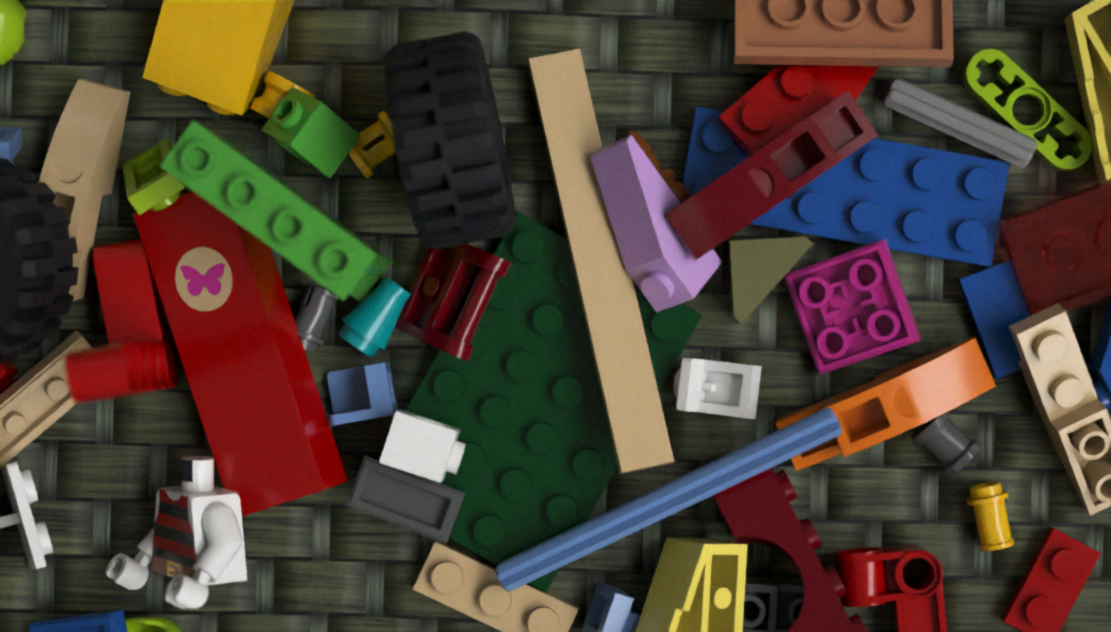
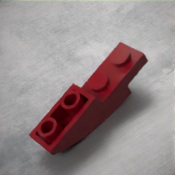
(771, 175)

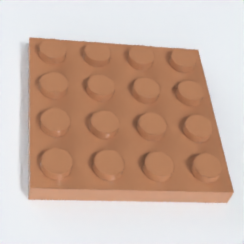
(844, 32)

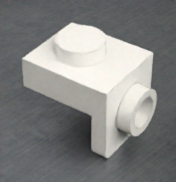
(717, 387)

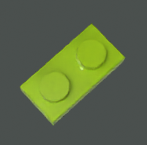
(147, 182)

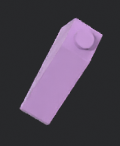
(647, 242)

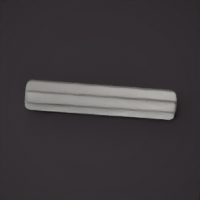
(960, 123)

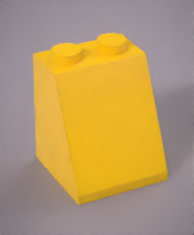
(216, 49)

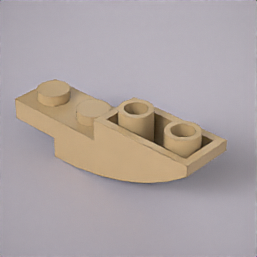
(84, 163)
(1067, 402)

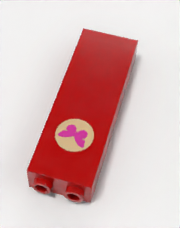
(240, 354)

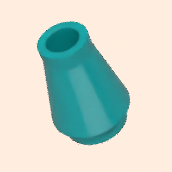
(375, 317)

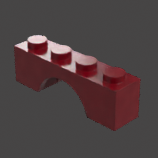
(762, 514)

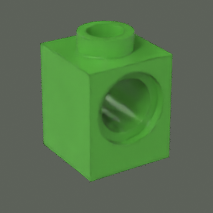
(310, 132)

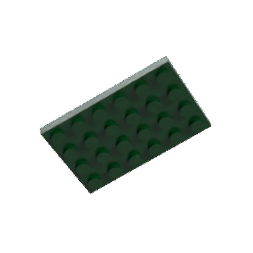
(534, 401)

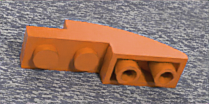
(898, 400)

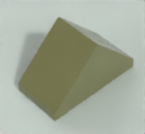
(757, 268)

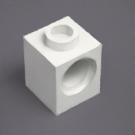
(422, 446)

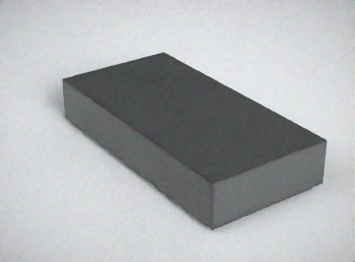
(406, 499)

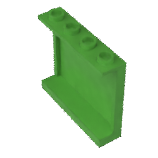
(276, 213)

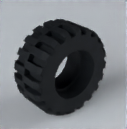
(449, 140)
(33, 261)

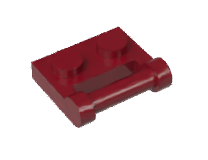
(439, 290)

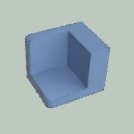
(361, 393)

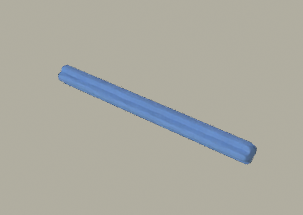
(668, 499)

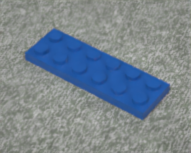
(886, 190)

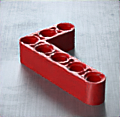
(136, 329)

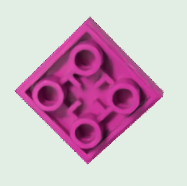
(852, 307)

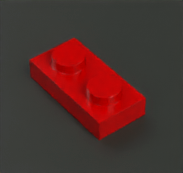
(1050, 584)

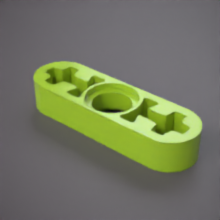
(1049, 107)

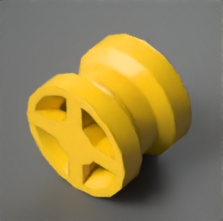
(275, 90)

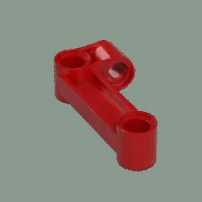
(875, 578)

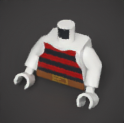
(192, 541)

